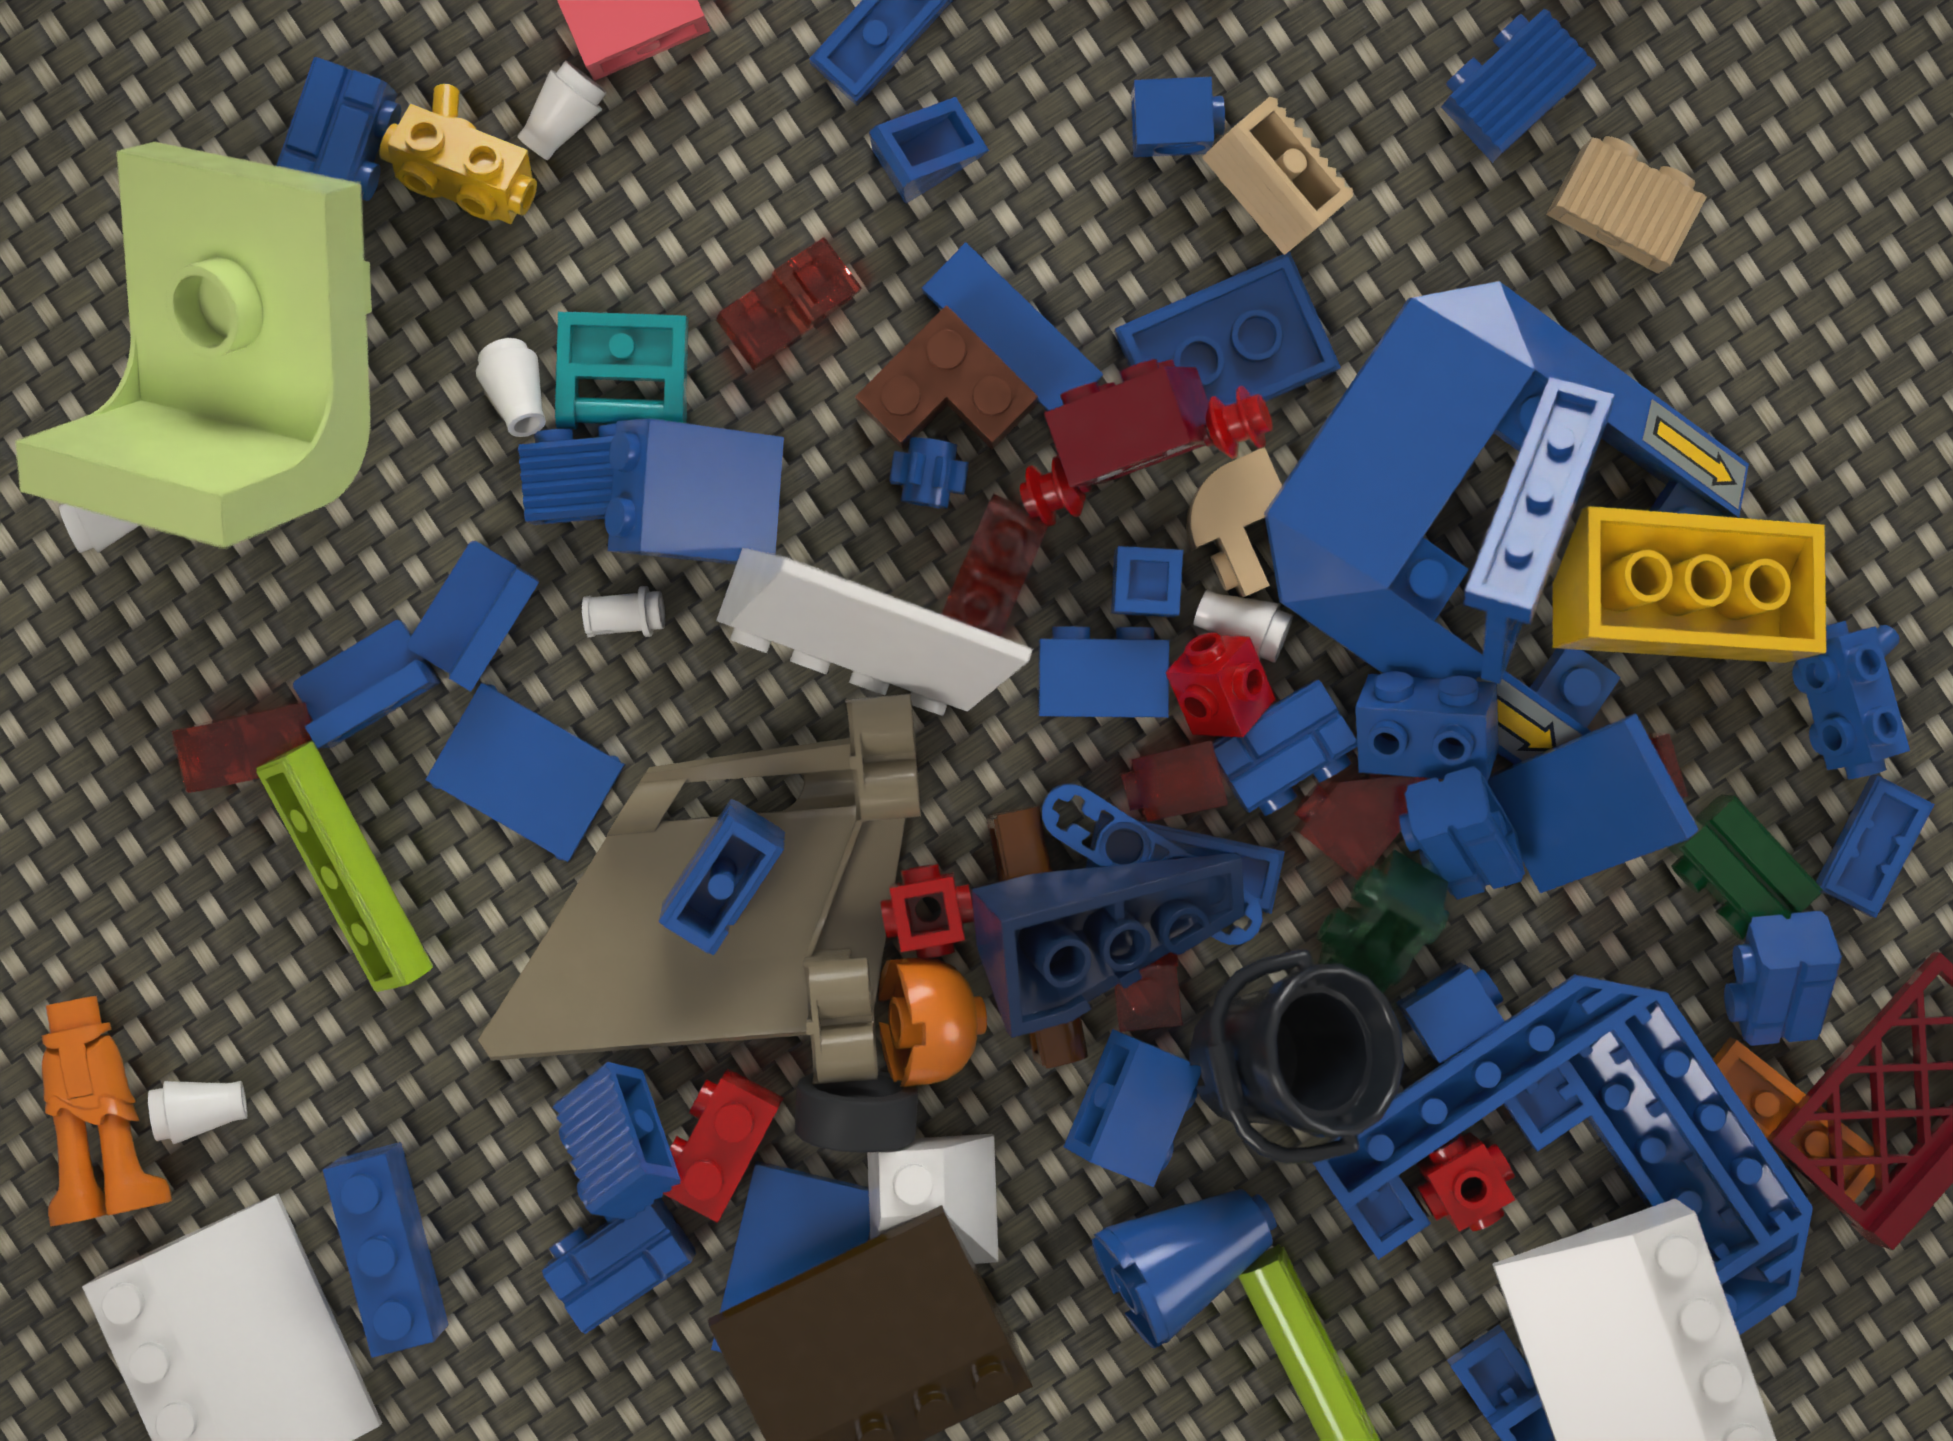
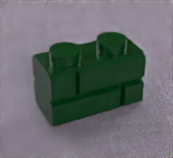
(1741, 867)

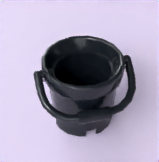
(1300, 1055)

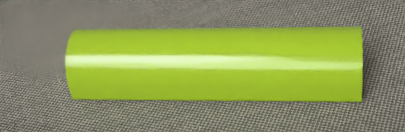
(344, 868)
(1305, 1349)

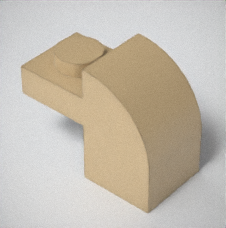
(1222, 509)

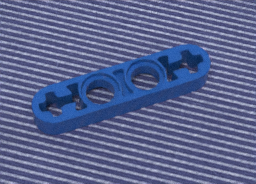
(1154, 847)

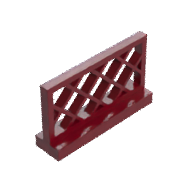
(1927, 1168)

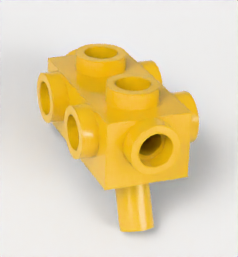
(453, 160)

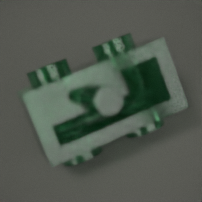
(1386, 921)

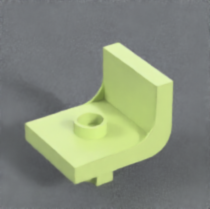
(241, 354)

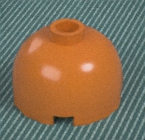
(930, 1020)

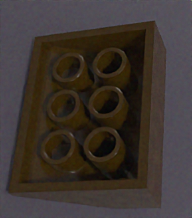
(874, 1342)

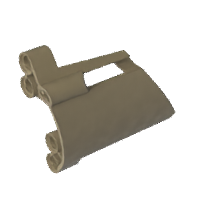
(794, 959)

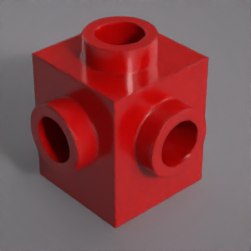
(1220, 685)
(927, 937)
(1450, 1167)

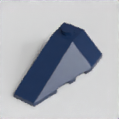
(1079, 932)

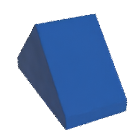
(926, 147)

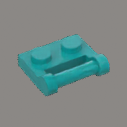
(620, 349)

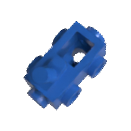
(1853, 700)

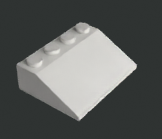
(865, 632)
(1633, 1334)
(232, 1337)

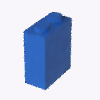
(693, 491)

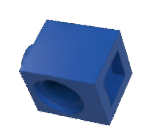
(1175, 116)
(1146, 581)
(1453, 1010)

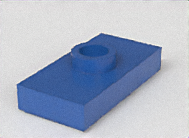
(1873, 845)

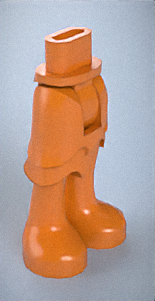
(89, 1084)

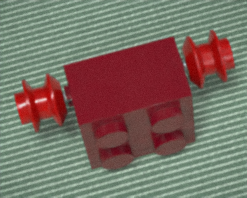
(1132, 426)

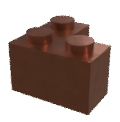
(945, 368)

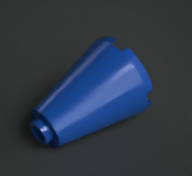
(1182, 1258)

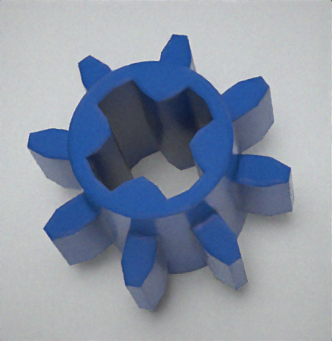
(929, 472)

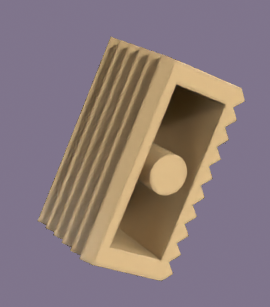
(1278, 175)
(1627, 203)

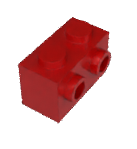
(722, 1143)

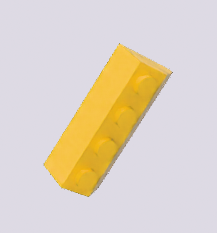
(1691, 586)

